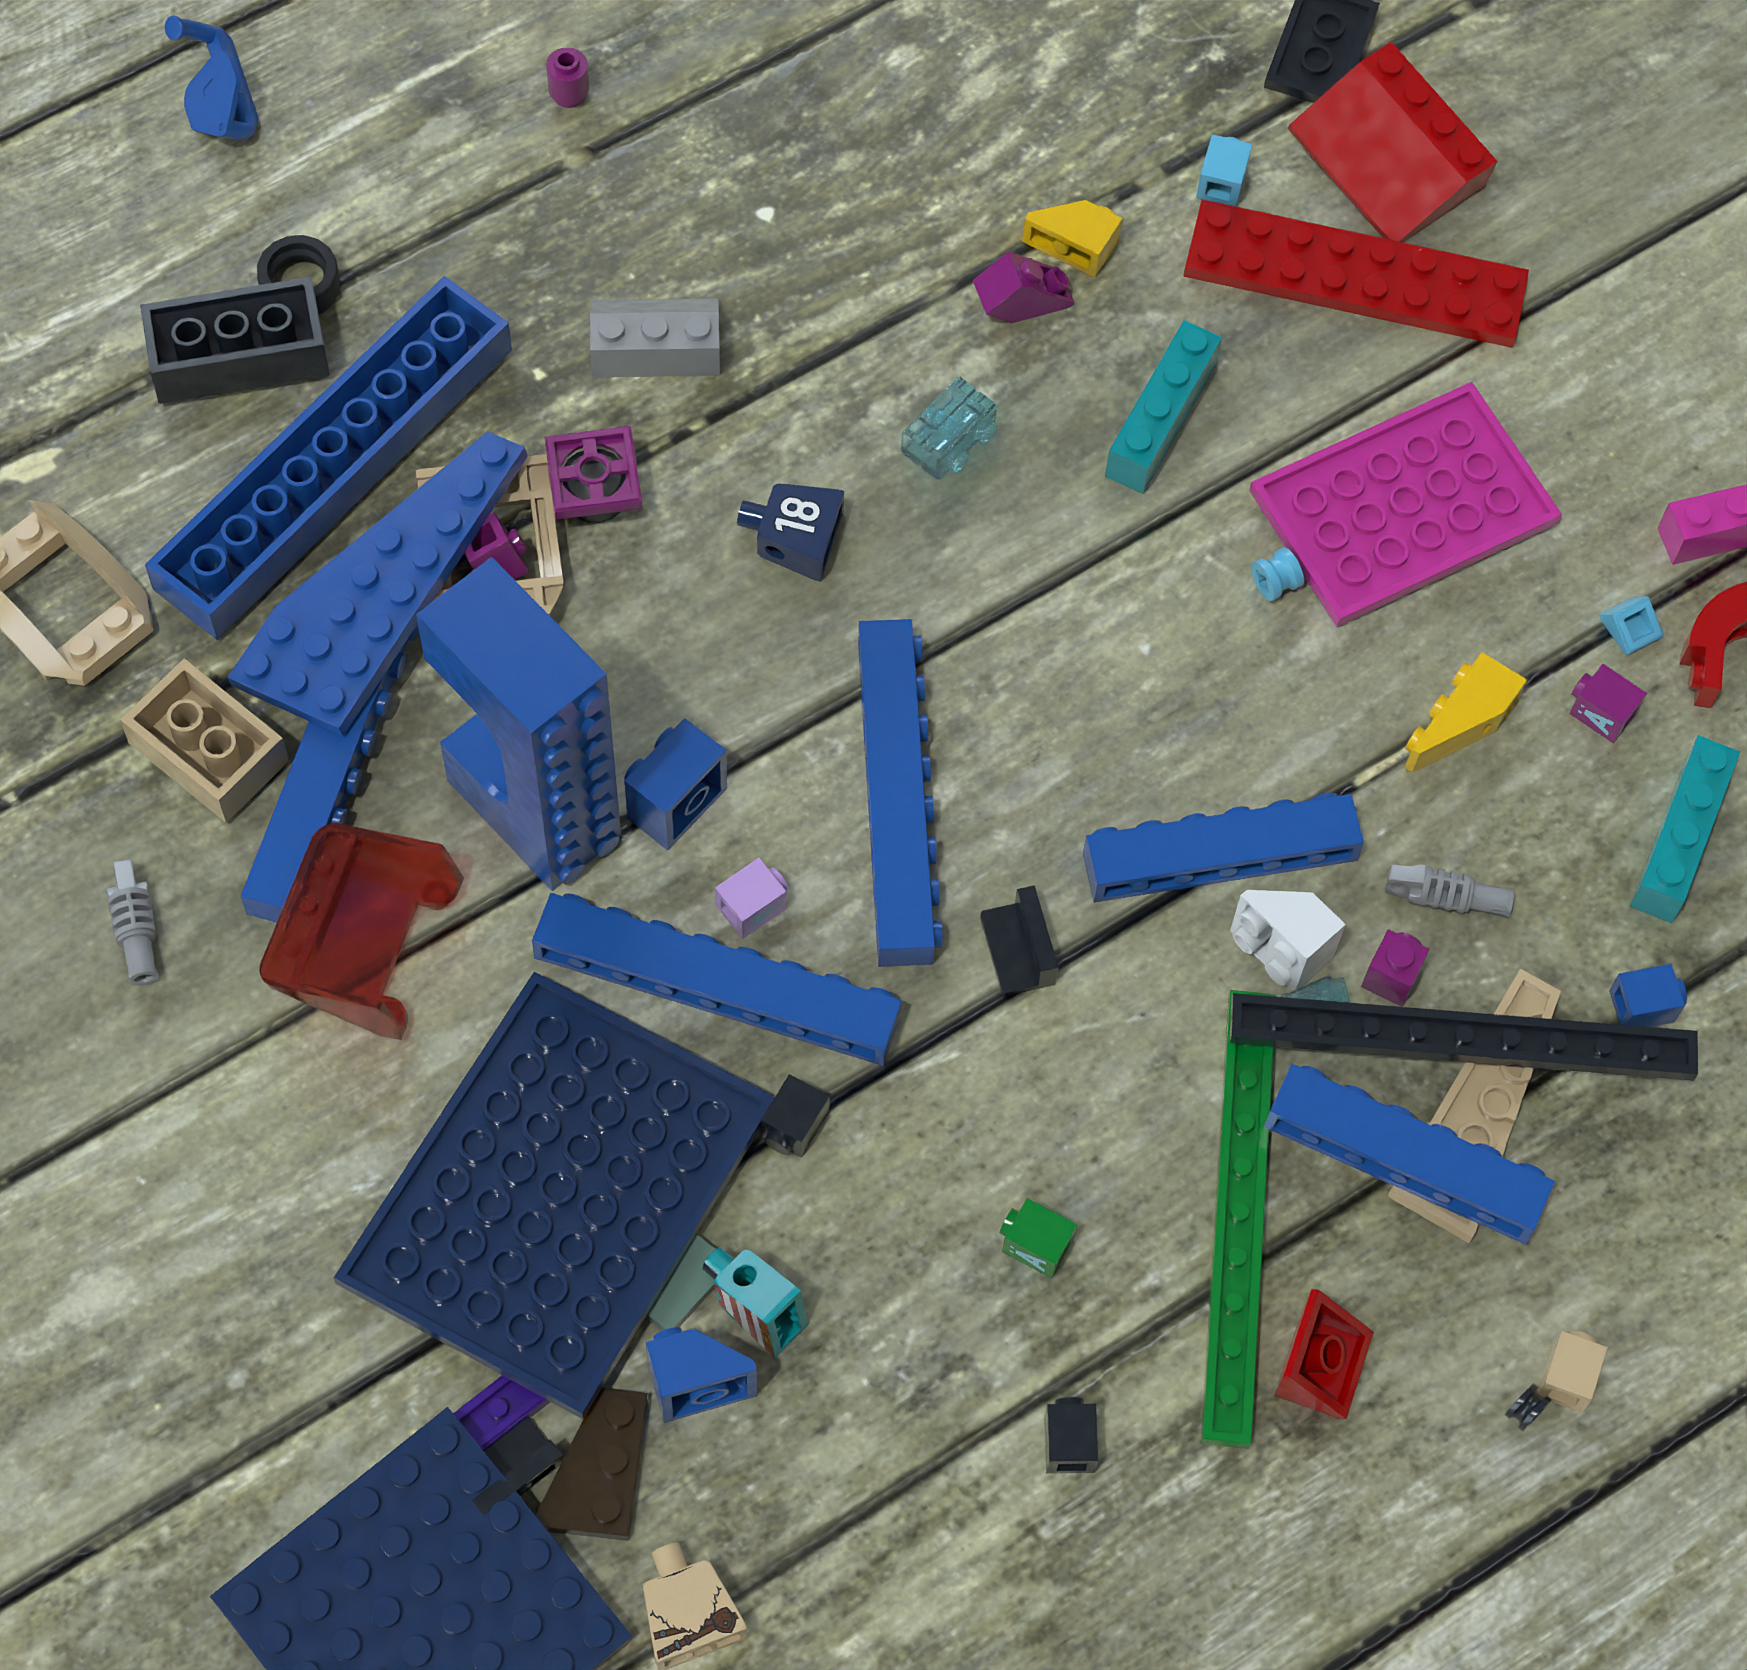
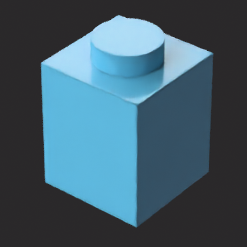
(1224, 170)

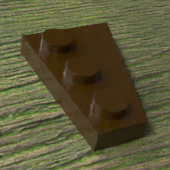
(600, 1470)

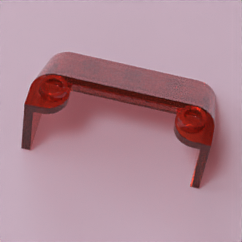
(351, 920)

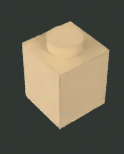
(1572, 1370)

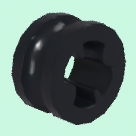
(1528, 1407)

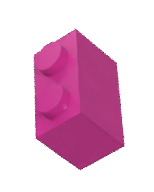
(1705, 525)

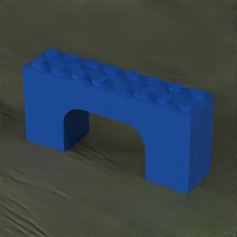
(542, 730)

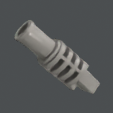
(1447, 890)
(133, 923)

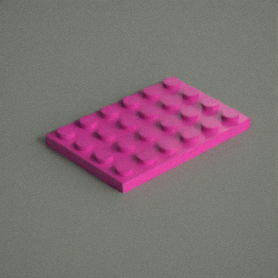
(1404, 503)

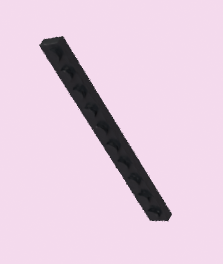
(1464, 1036)

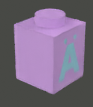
(751, 897)

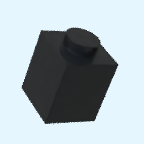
(794, 1117)
(1070, 1436)

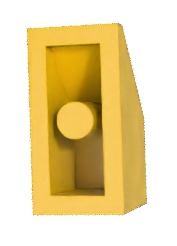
(1074, 234)

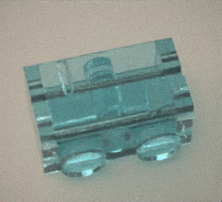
(949, 429)

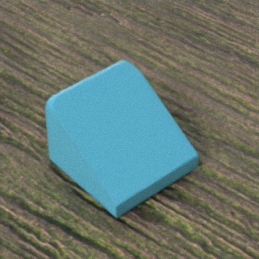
(1632, 623)

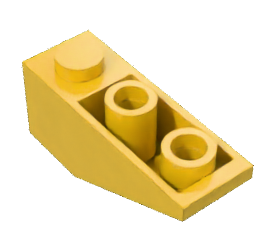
(1473, 711)

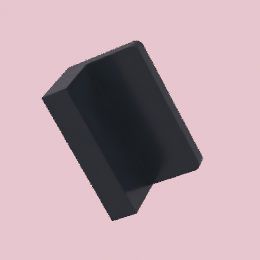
(1020, 944)
(522, 1459)

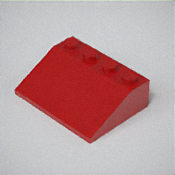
(1393, 145)

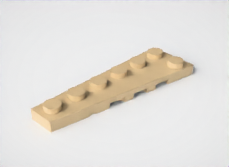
(1485, 1099)

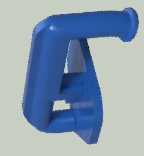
(220, 86)

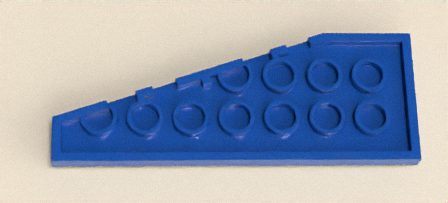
(352, 617)

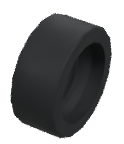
(302, 249)

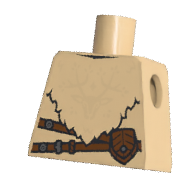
(688, 1610)

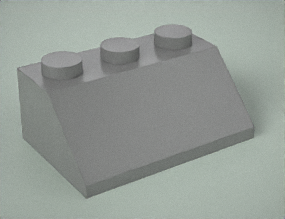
(654, 337)

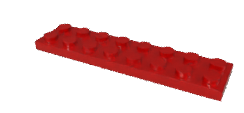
(1357, 273)

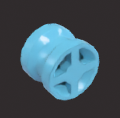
(1277, 574)

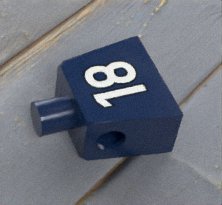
(796, 526)

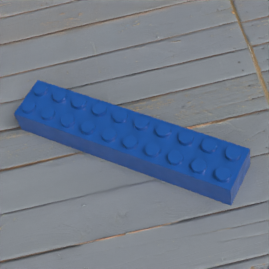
(329, 457)

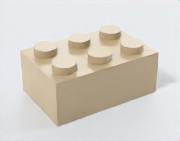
(204, 740)

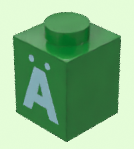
(1037, 1237)

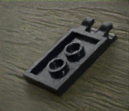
(1320, 46)

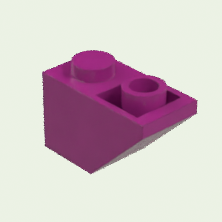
(1022, 288)

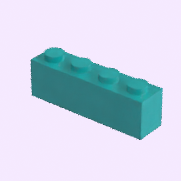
(1163, 407)
(1685, 829)

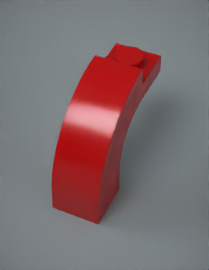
(1716, 626)

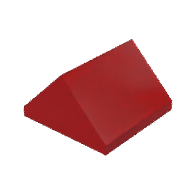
(1324, 1357)

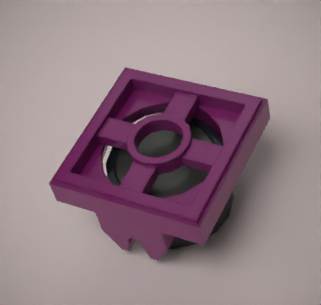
(593, 480)

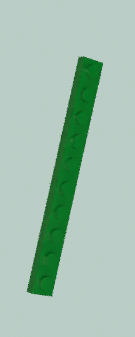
(1237, 1243)

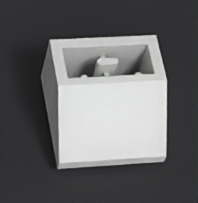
(1287, 933)

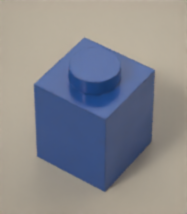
(1648, 996)

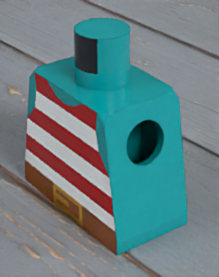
(757, 1298)

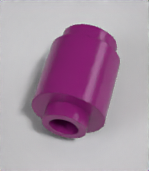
(567, 77)

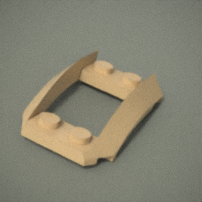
(529, 486)
(102, 639)

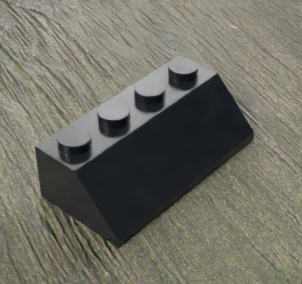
(234, 340)

